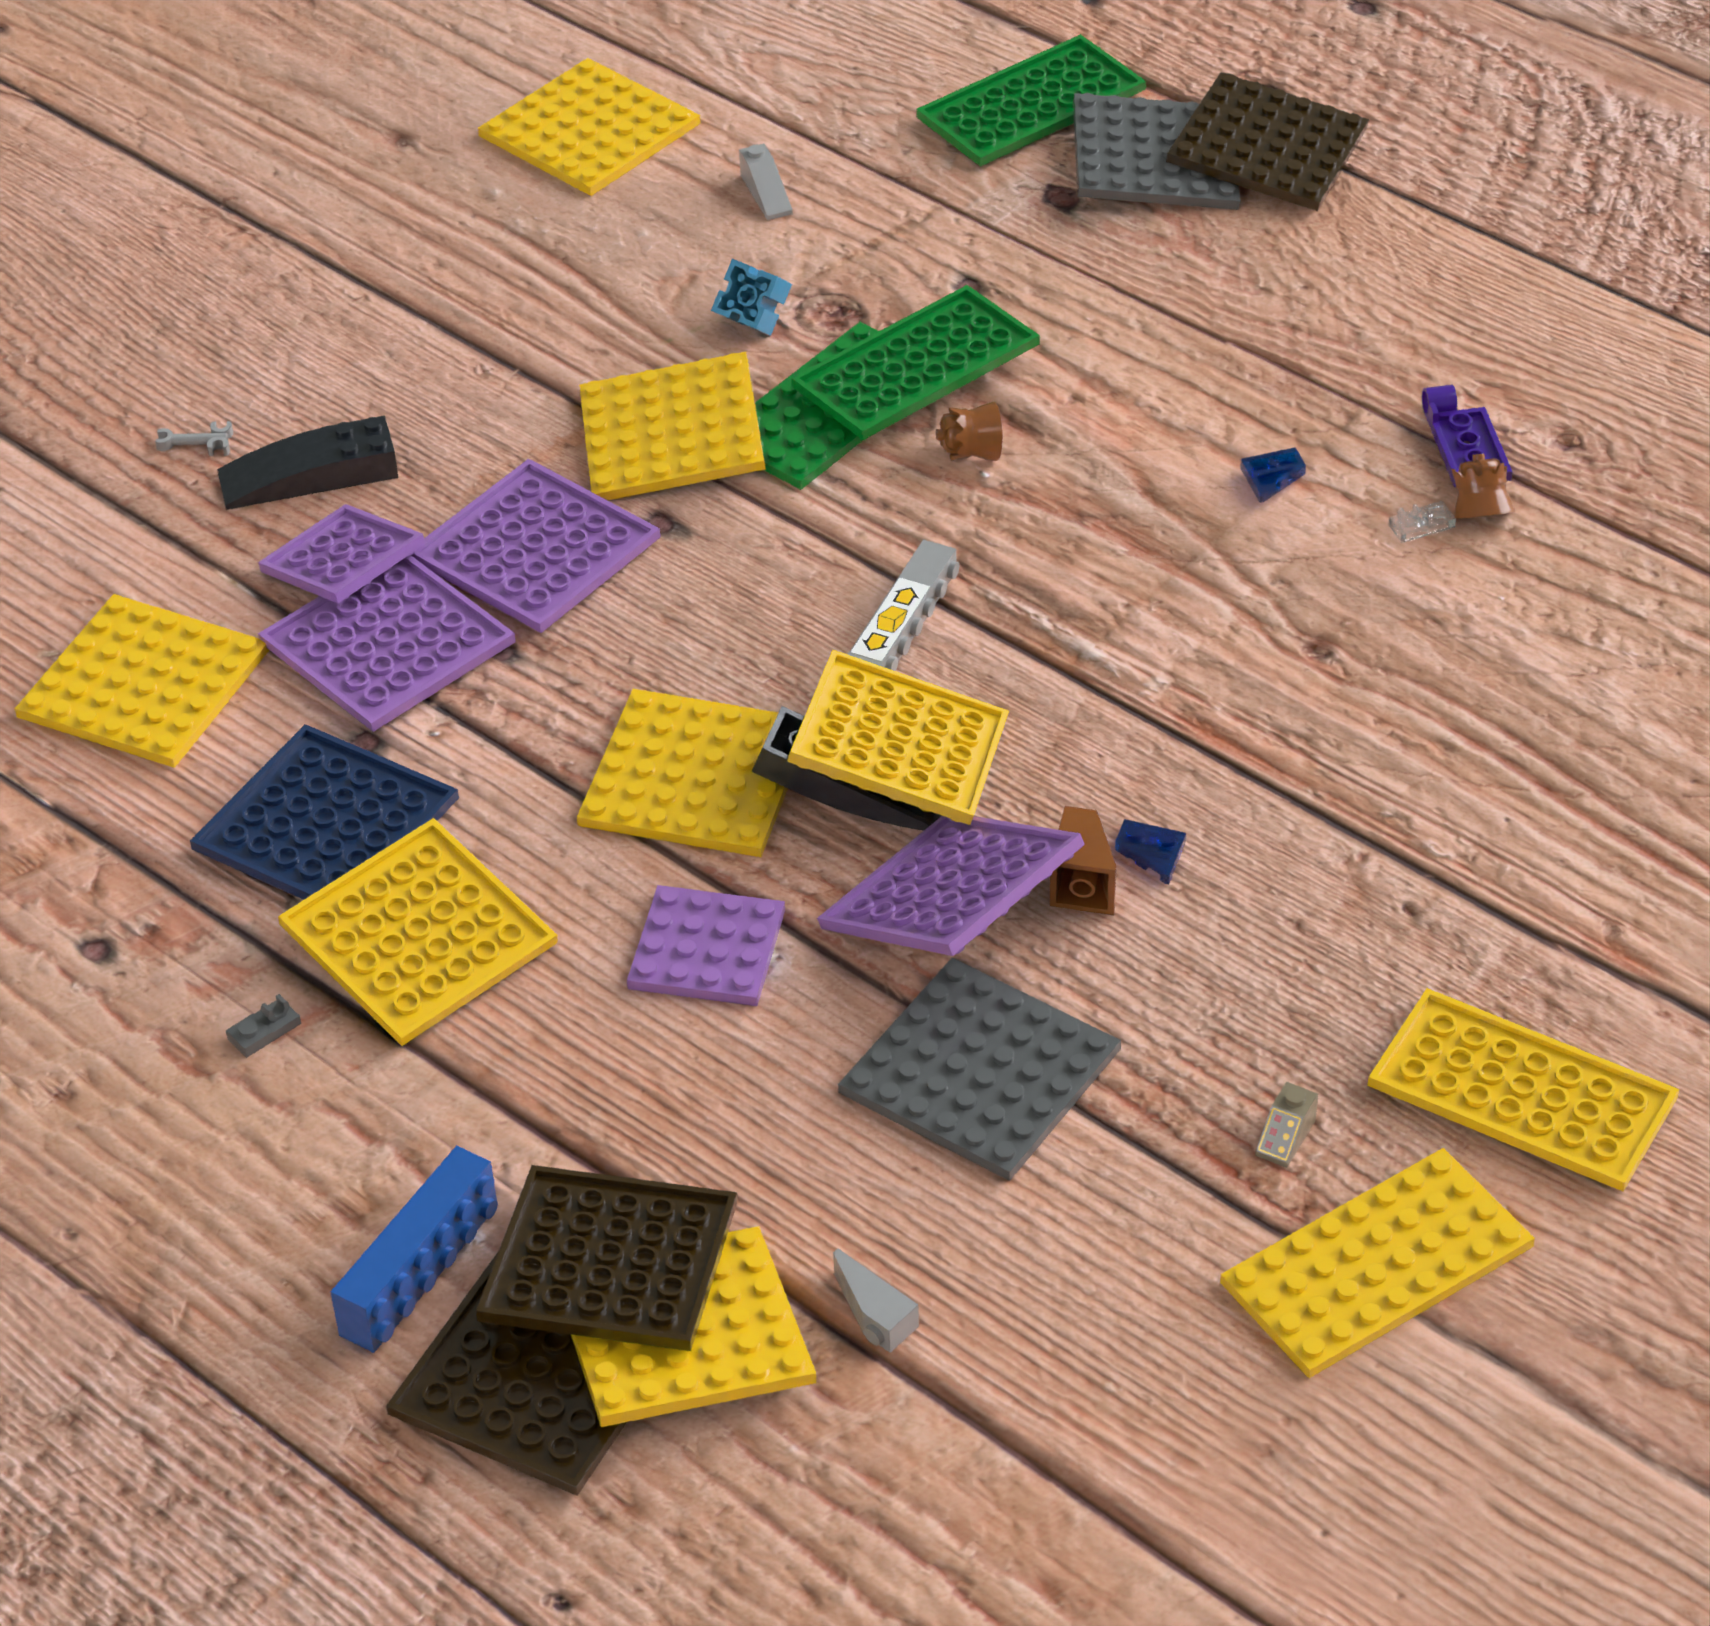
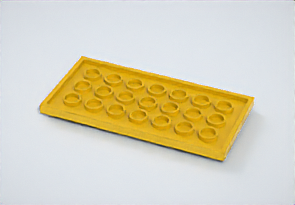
(1524, 1089)
(1376, 1262)

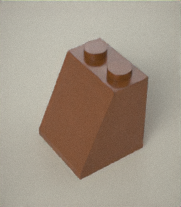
(1089, 877)

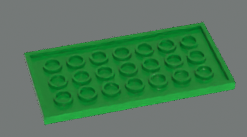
(1026, 99)
(915, 361)
(796, 433)

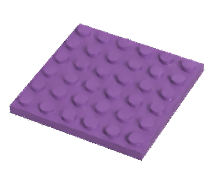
(535, 545)
(388, 642)
(950, 883)

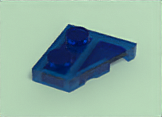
(1272, 471)
(1151, 847)

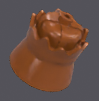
(972, 432)
(1481, 488)

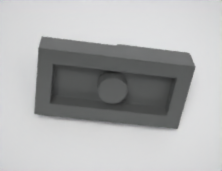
(263, 1026)

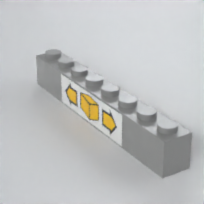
(907, 605)

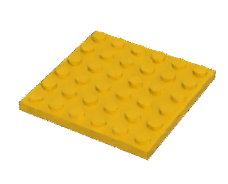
(589, 126)
(671, 427)
(142, 680)
(899, 737)
(685, 775)
(417, 931)
(740, 1351)

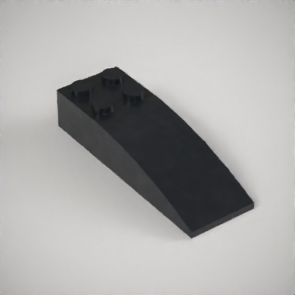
(311, 463)
(819, 787)

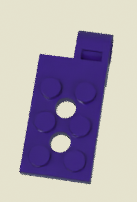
(1454, 426)

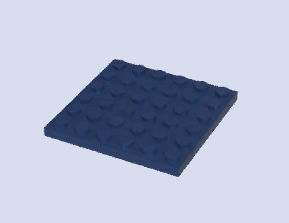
(319, 813)

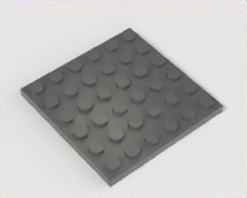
(1125, 151)
(980, 1068)

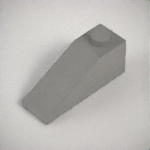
(764, 181)
(879, 1308)

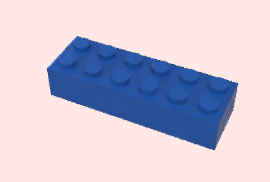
(414, 1249)

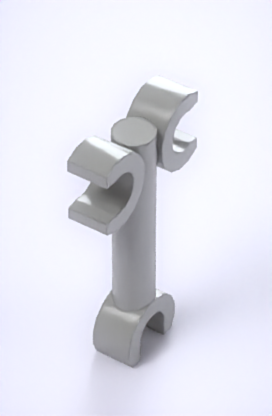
(215, 440)

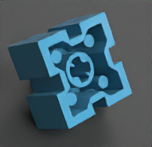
(751, 297)

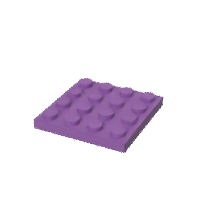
(341, 553)
(706, 945)

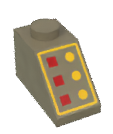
(1287, 1124)

